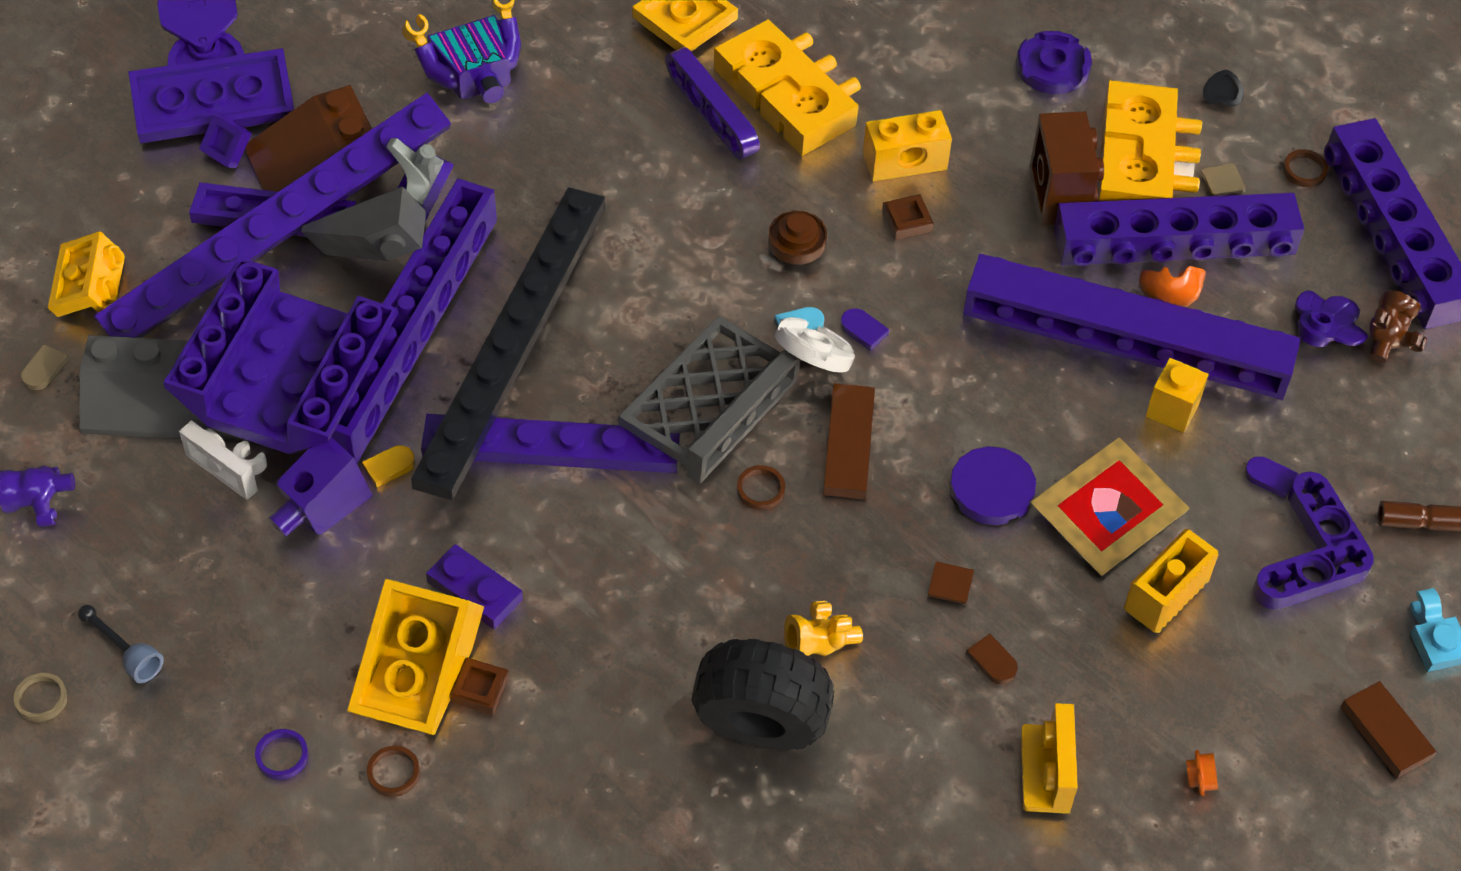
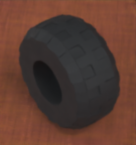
(763, 694)

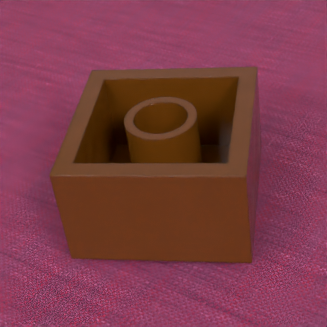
(1064, 162)

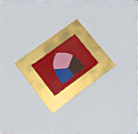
(1110, 506)

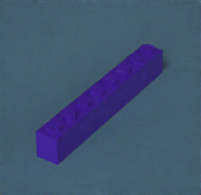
(1131, 325)

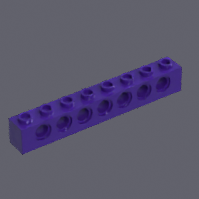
(421, 299)

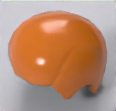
(1178, 291)

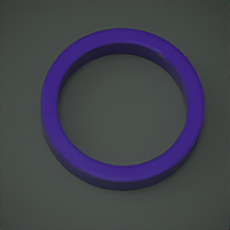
(276, 734)

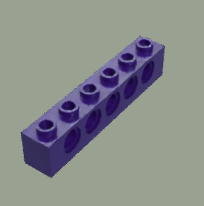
(1397, 219)
(1178, 229)

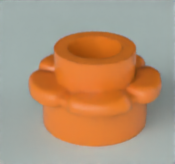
(1202, 772)

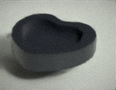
(1224, 88)

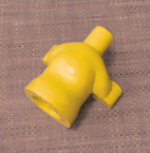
(820, 634)

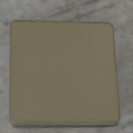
(1223, 179)

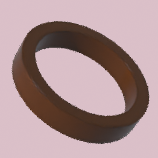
(1304, 153)
(760, 505)
(397, 791)

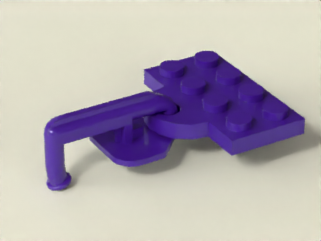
(208, 81)

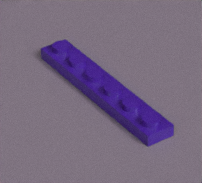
(564, 445)

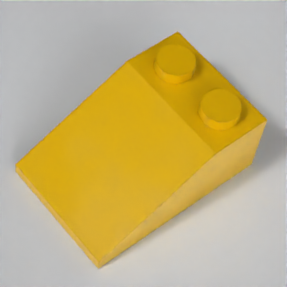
(414, 656)

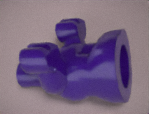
(35, 489)

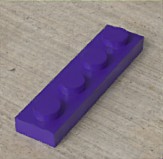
(225, 204)

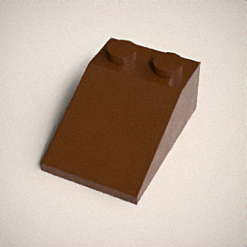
(306, 137)

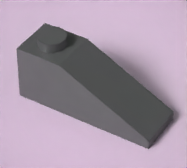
(372, 229)

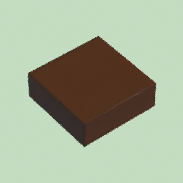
(907, 217)
(479, 686)

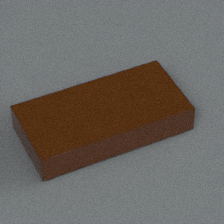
(1388, 729)

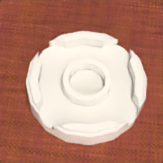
(818, 348)

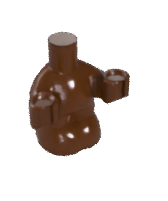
(1391, 325)

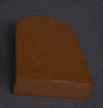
(993, 660)

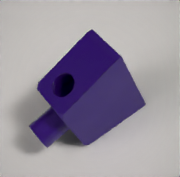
(320, 490)

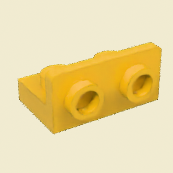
(86, 275)
(1050, 762)

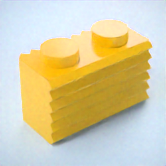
(1171, 580)

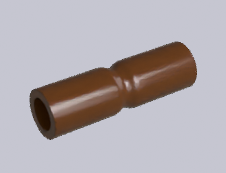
(1419, 516)

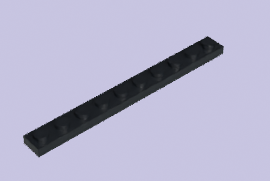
(508, 346)

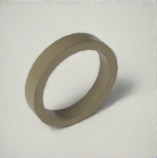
(32, 679)

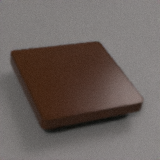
(950, 582)

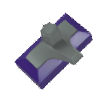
(423, 174)

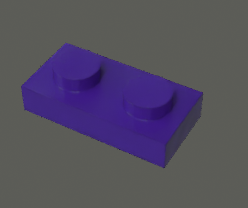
(468, 578)

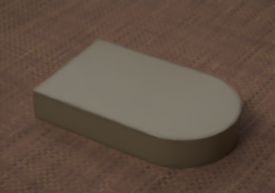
(43, 368)

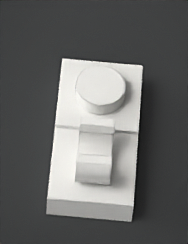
(231, 468)

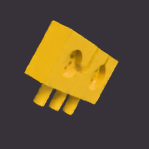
(788, 85)
(1141, 145)

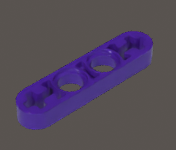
(712, 103)

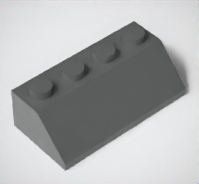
(126, 391)

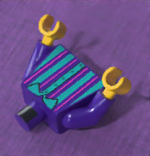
(470, 56)

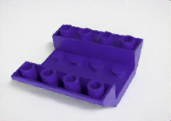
(276, 362)

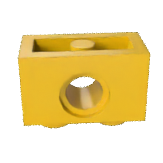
(907, 145)

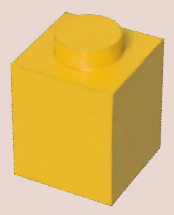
(1176, 395)

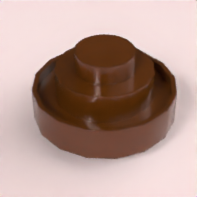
(797, 237)

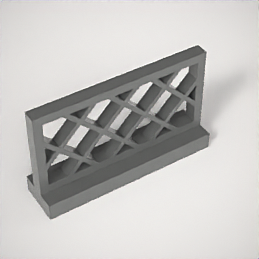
(735, 421)

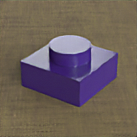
(225, 141)

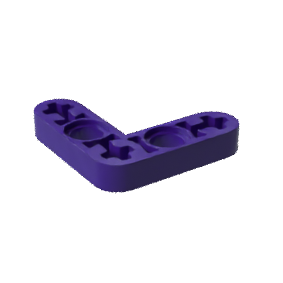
(1329, 553)

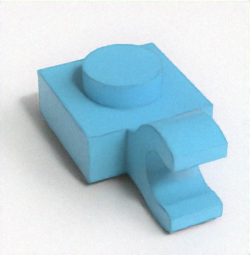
(1435, 638)

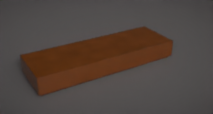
(849, 441)

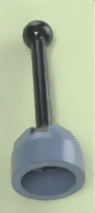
(140, 659)

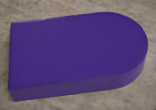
(863, 328)
(1270, 475)

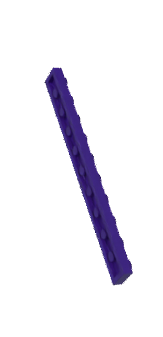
(271, 221)

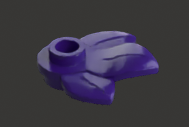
(1328, 320)

